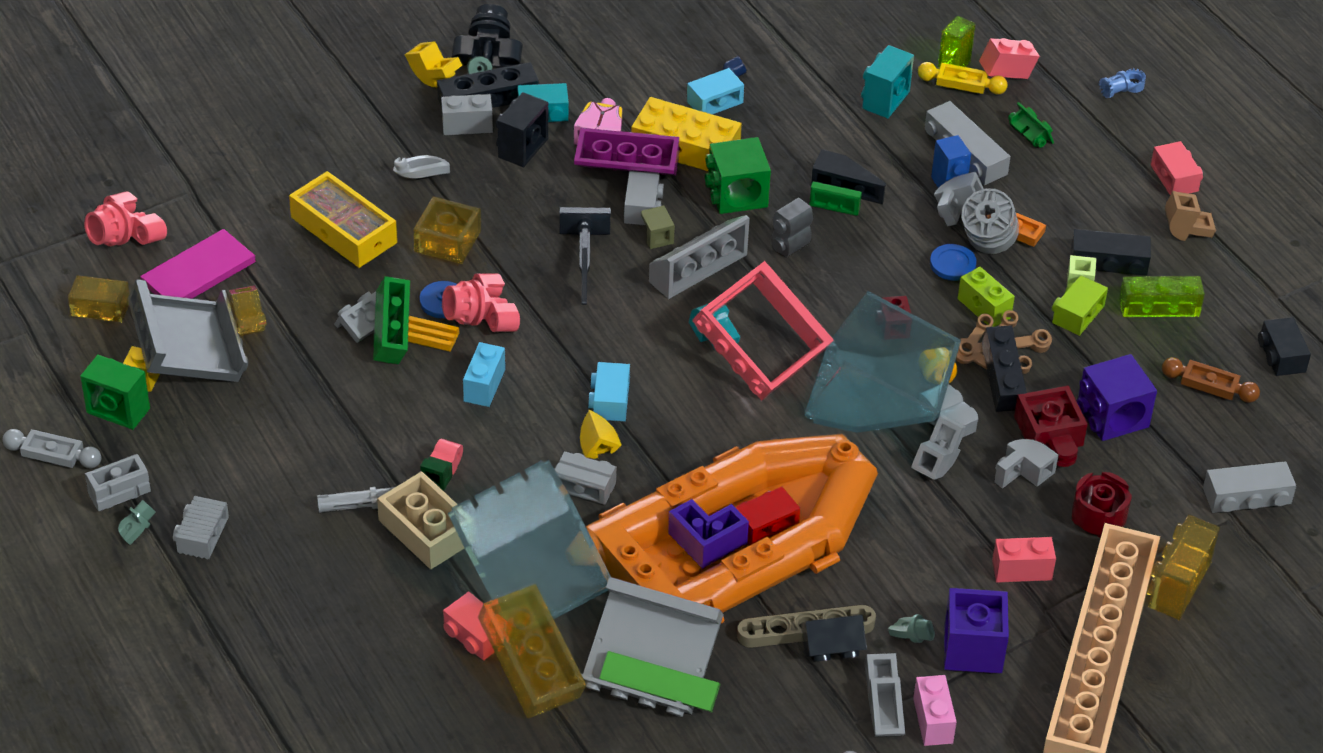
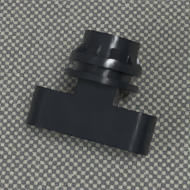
(489, 38)

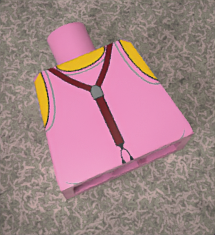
(599, 116)

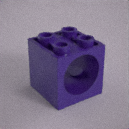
(1116, 397)
(976, 630)

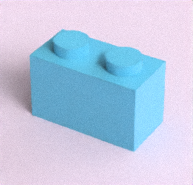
(715, 92)
(484, 374)
(611, 390)

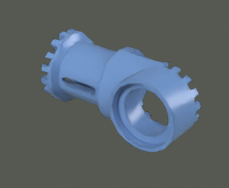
(1122, 82)

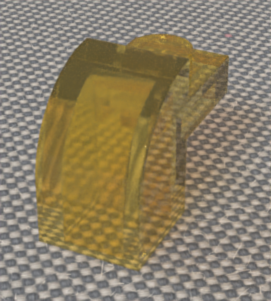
(247, 310)

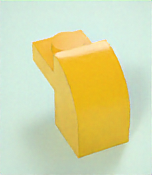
(430, 65)

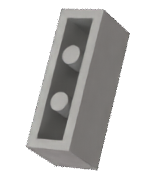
(1249, 487)

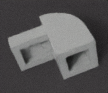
(953, 195)
(941, 451)
(1028, 459)

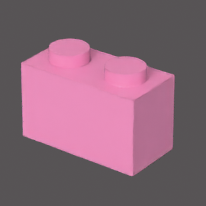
(934, 710)

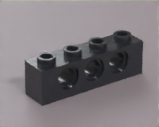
(499, 83)

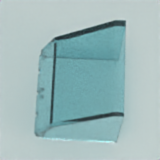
(882, 370)
(532, 539)

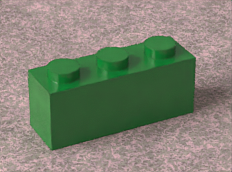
(391, 320)

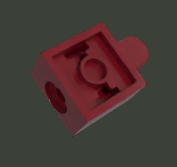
(1053, 420)

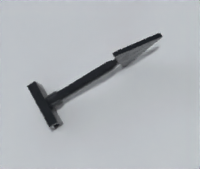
(584, 222)

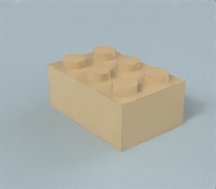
(420, 519)

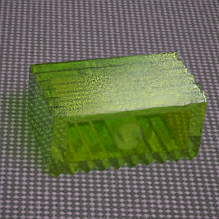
(957, 42)

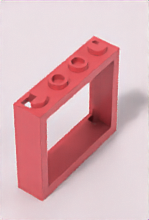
(788, 307)

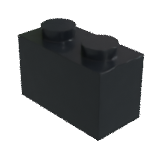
(1284, 346)
(833, 636)

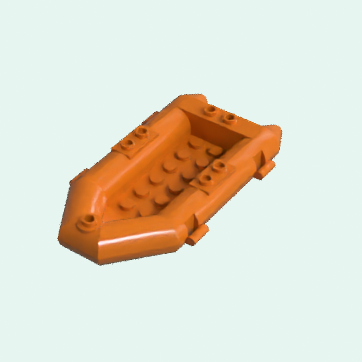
(820, 474)

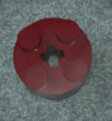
(1100, 501)

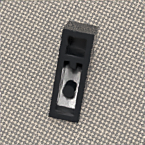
(843, 172)

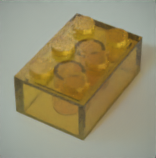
(1182, 566)

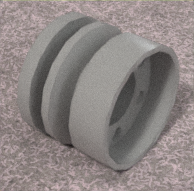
(990, 234)

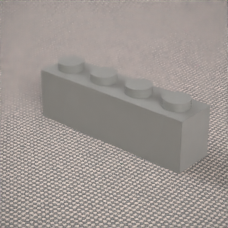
(987, 157)

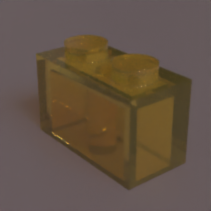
(99, 298)

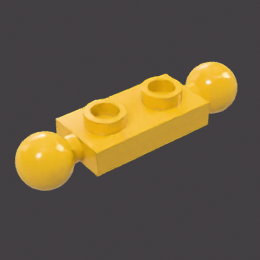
(962, 78)

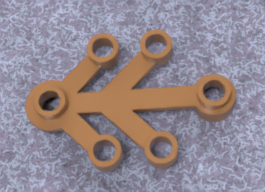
(976, 351)

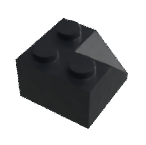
(522, 129)

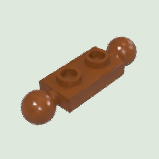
(1210, 379)

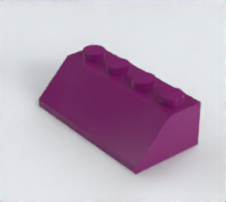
(627, 151)

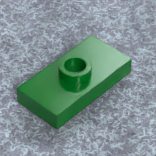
(835, 198)

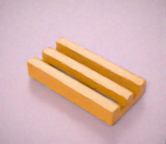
(431, 330)

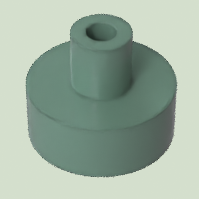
(477, 61)

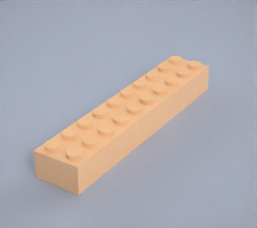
(1102, 642)

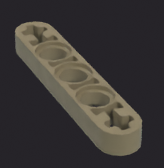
(791, 624)

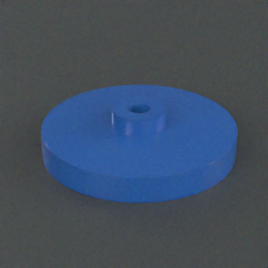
(952, 261)
(432, 298)

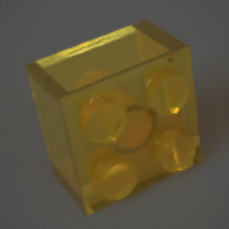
(447, 230)

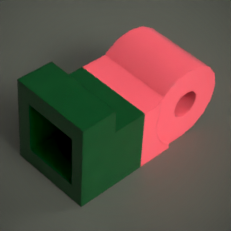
(443, 462)

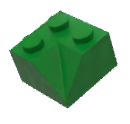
(115, 392)

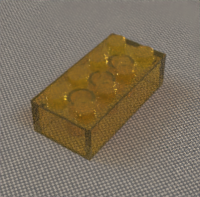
(531, 650)

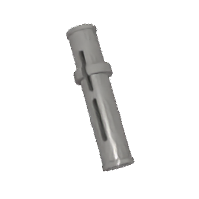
(351, 500)

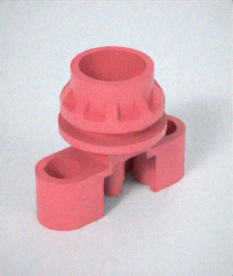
(116, 222)
(479, 300)

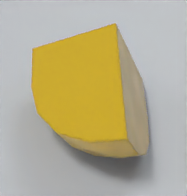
(597, 436)

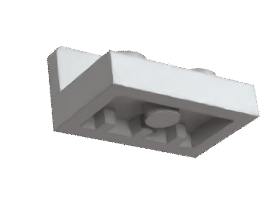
(360, 318)

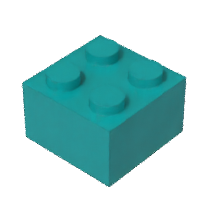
(887, 81)

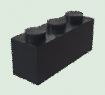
(1114, 251)
(1003, 367)

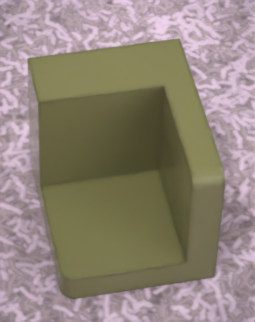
(659, 227)

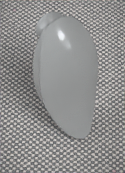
(421, 166)

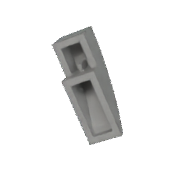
(884, 694)

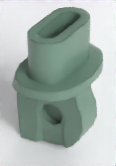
(136, 522)
(914, 628)

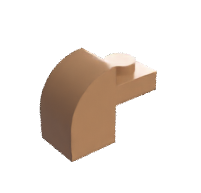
(1186, 218)

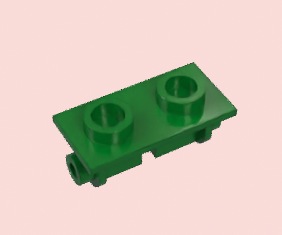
(1027, 119)

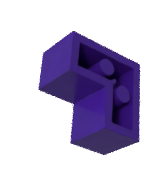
(707, 536)

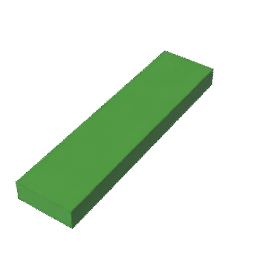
(660, 681)

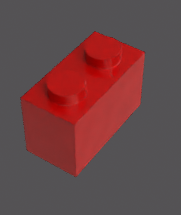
(769, 514)

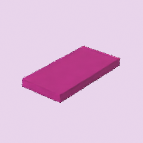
(199, 267)

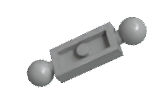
(51, 448)

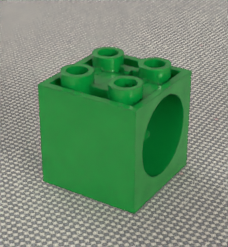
(738, 175)

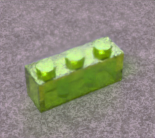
(1161, 296)

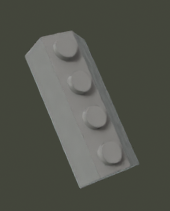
(700, 257)

